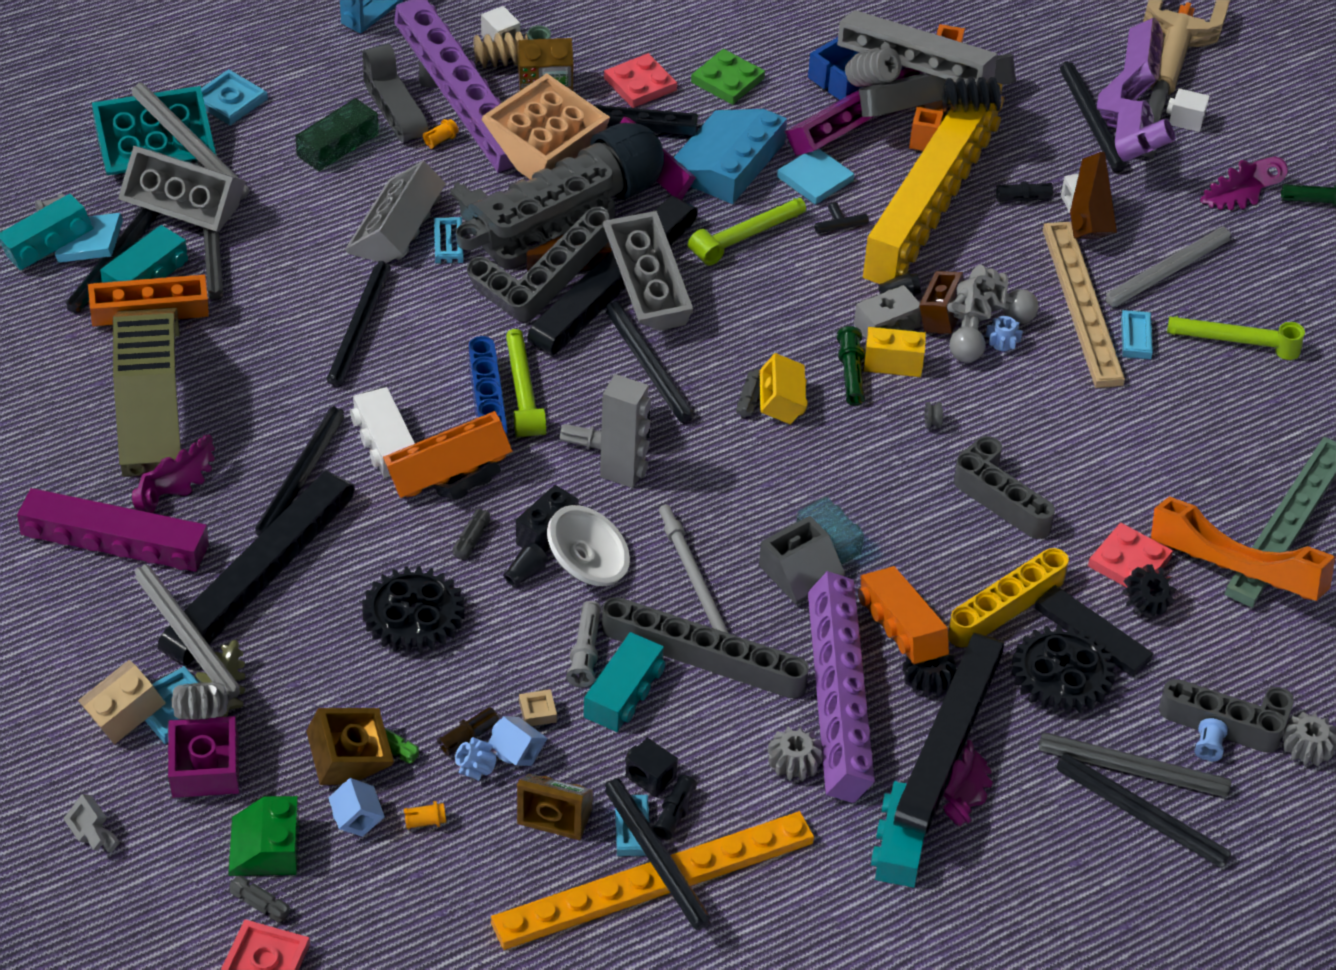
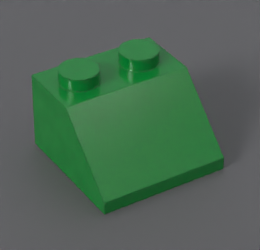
(265, 838)

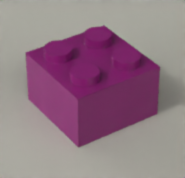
(203, 757)

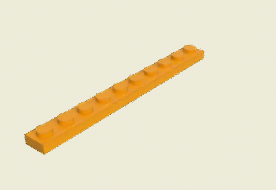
(644, 883)

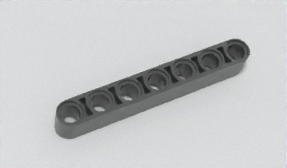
(919, 90)
(708, 647)

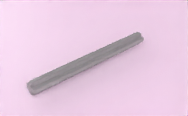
(181, 132)
(1167, 266)
(186, 630)

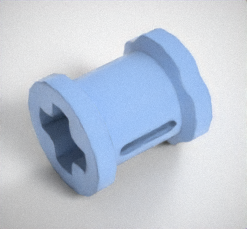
(1211, 738)

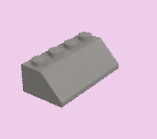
(180, 189)
(397, 214)
(649, 270)

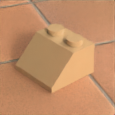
(122, 701)

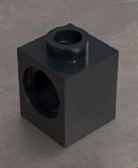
(651, 767)

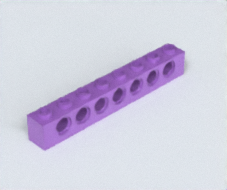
(452, 73)
(840, 688)

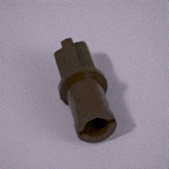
(467, 729)

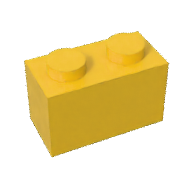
(894, 352)
(783, 388)

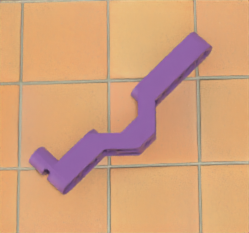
(1134, 119)

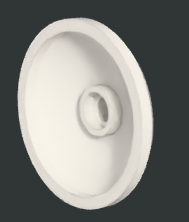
(588, 545)

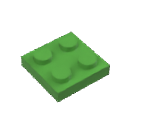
(727, 76)

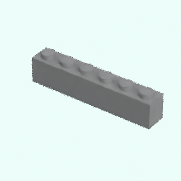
(916, 47)

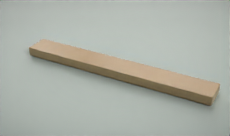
(1083, 305)

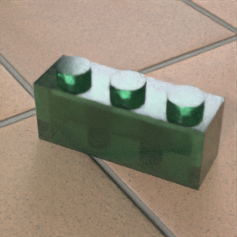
(337, 134)

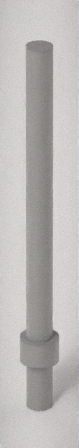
(675, 533)

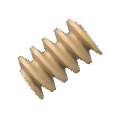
(497, 48)

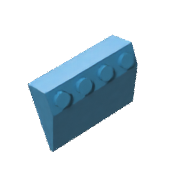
(732, 150)

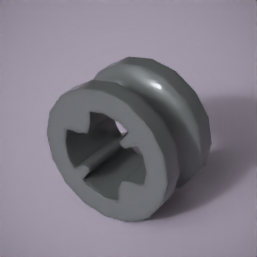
(933, 415)

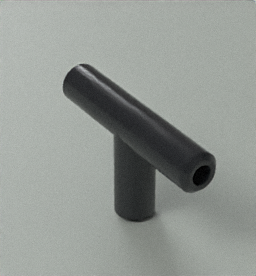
(839, 221)

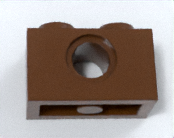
(935, 300)

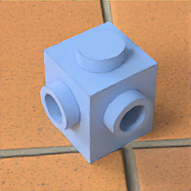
(516, 741)
(356, 807)

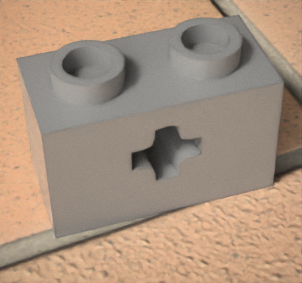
(889, 310)

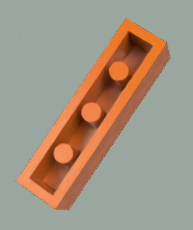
(181, 292)
(448, 455)
(904, 615)

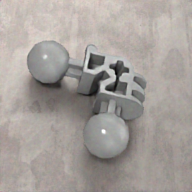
(975, 301)

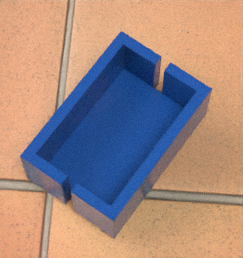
(828, 69)

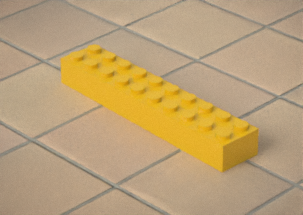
(928, 191)

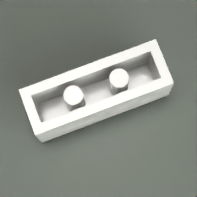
(380, 425)

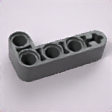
(391, 94)
(1004, 495)
(1246, 722)

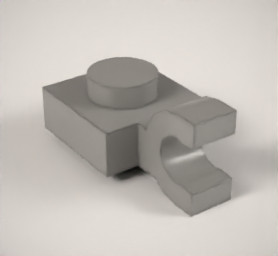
(86, 823)

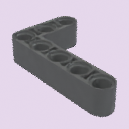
(545, 271)

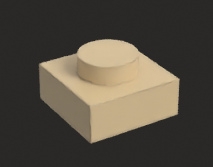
(538, 707)

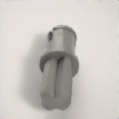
(581, 436)

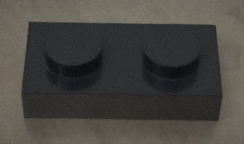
(459, 484)

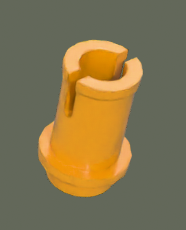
(444, 131)
(425, 815)

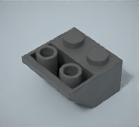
(799, 558)

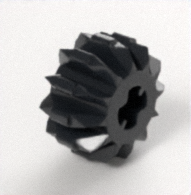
(1149, 591)
(930, 675)

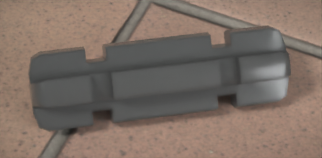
(749, 394)
(471, 534)
(259, 899)

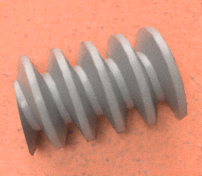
(873, 67)

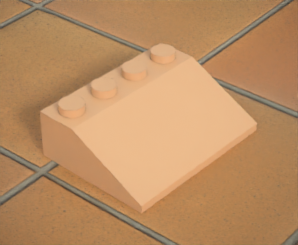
(544, 125)

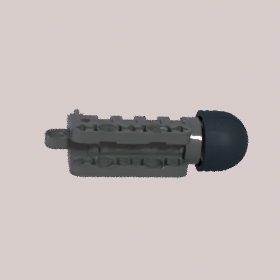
(615, 164)

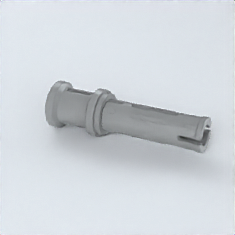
(584, 654)

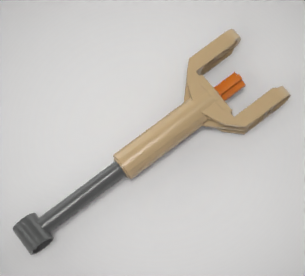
(1179, 33)

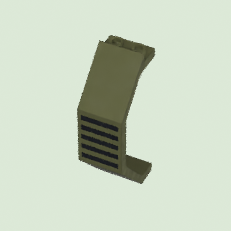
(145, 388)

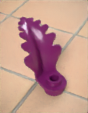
(1245, 183)
(174, 475)
(966, 785)

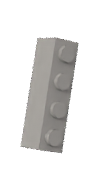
(624, 431)

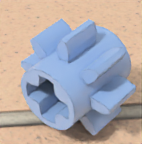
(1004, 333)
(475, 758)

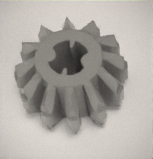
(199, 700)
(1309, 739)
(795, 753)

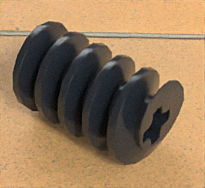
(971, 93)

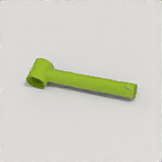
(711, 247)
(1286, 341)
(528, 419)

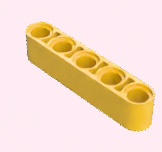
(1007, 596)

